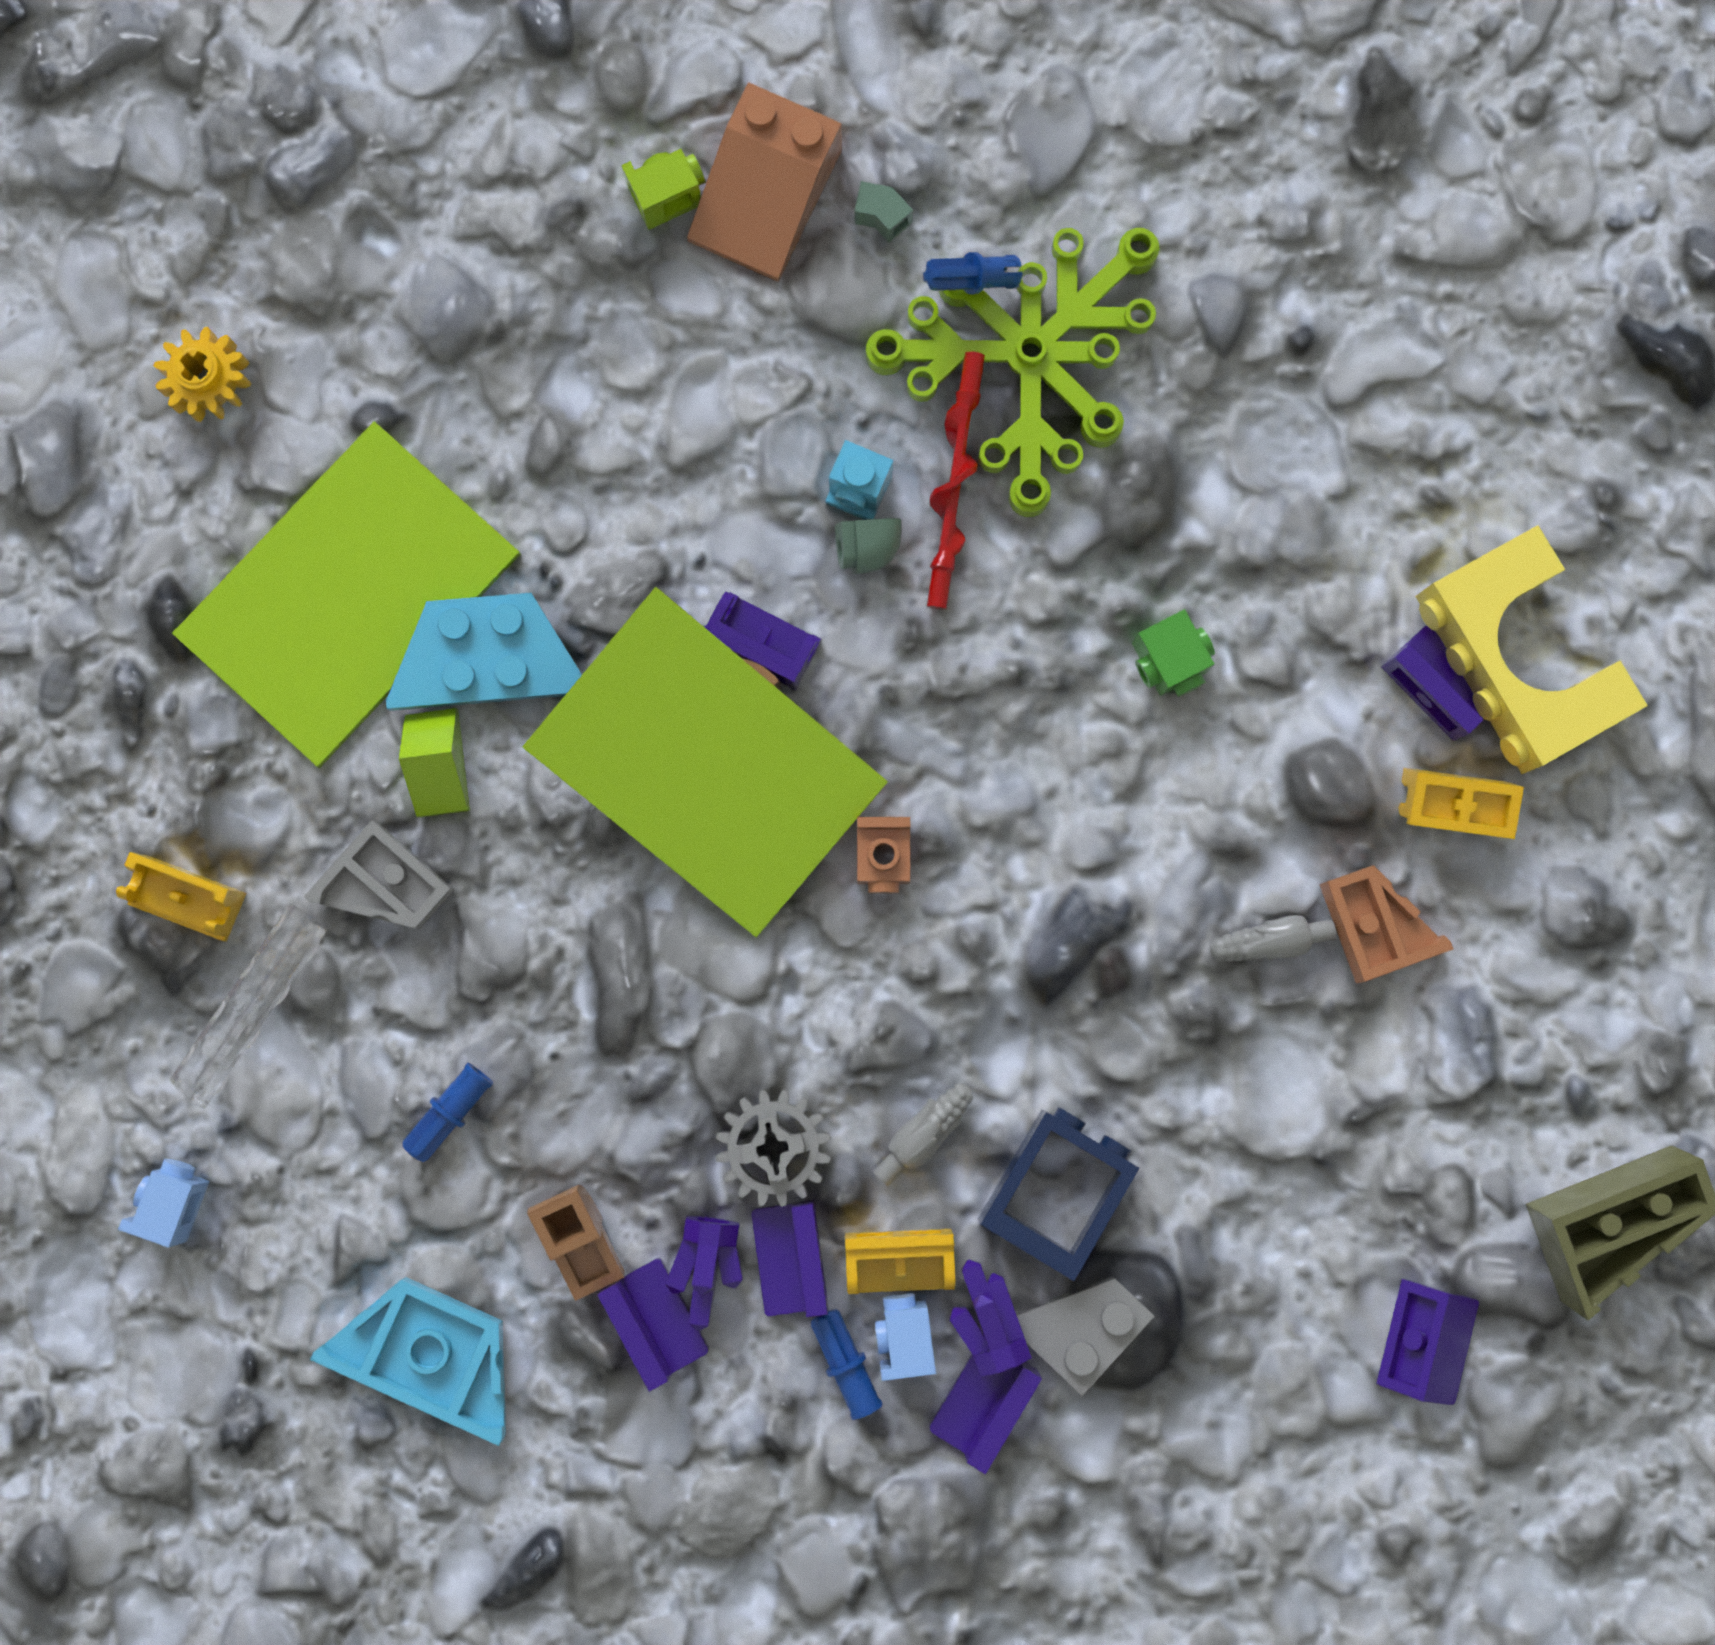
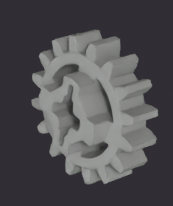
(750, 1153)

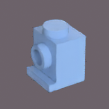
(166, 1204)
(905, 1337)

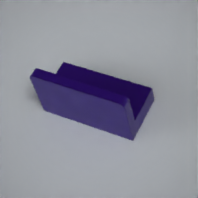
(1433, 685)
(790, 1259)
(652, 1323)
(1427, 1343)
(984, 1410)

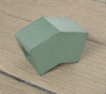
(882, 209)

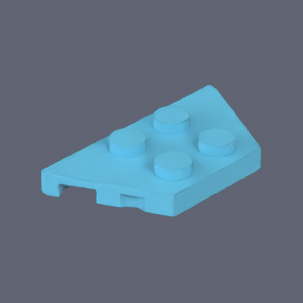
(482, 654)
(427, 1356)

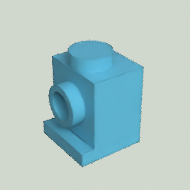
(859, 480)

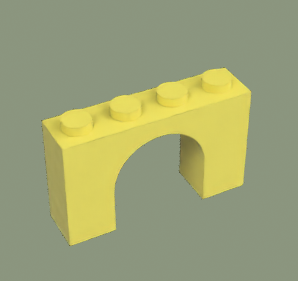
(1530, 721)

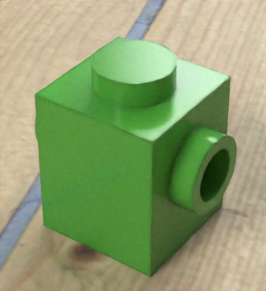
(1173, 655)

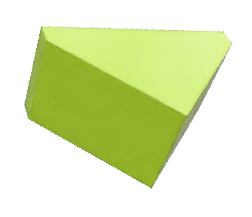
(434, 763)

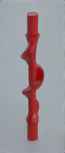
(946, 497)

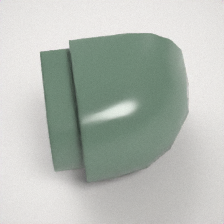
(867, 543)

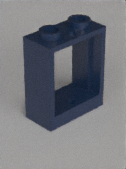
(1032, 1241)

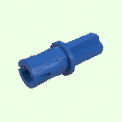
(972, 273)
(446, 1113)
(846, 1364)

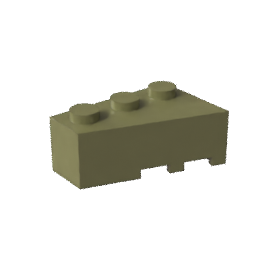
(1619, 1222)

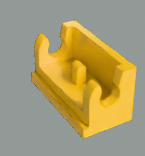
(1461, 803)
(181, 896)
(900, 1261)

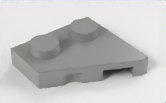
(381, 881)
(1085, 1330)

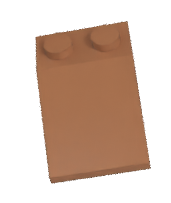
(765, 181)

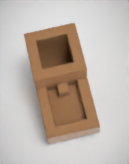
(576, 1239)

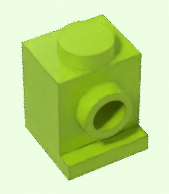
(664, 186)

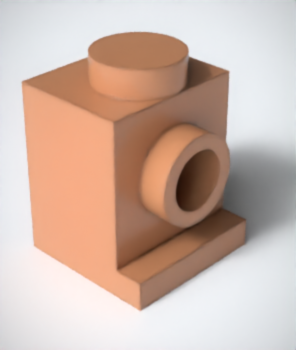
(883, 831)

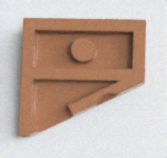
(1378, 925)

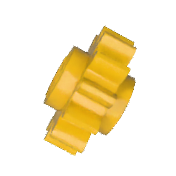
(189, 360)

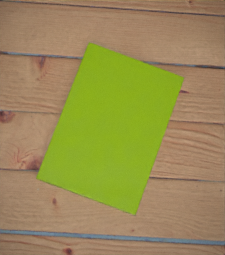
(336, 590)
(705, 762)

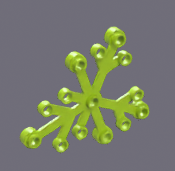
(1073, 311)

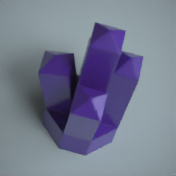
(704, 1247)
(1001, 1340)

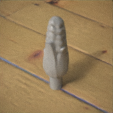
(1273, 940)
(924, 1133)

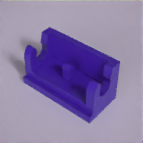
(763, 639)

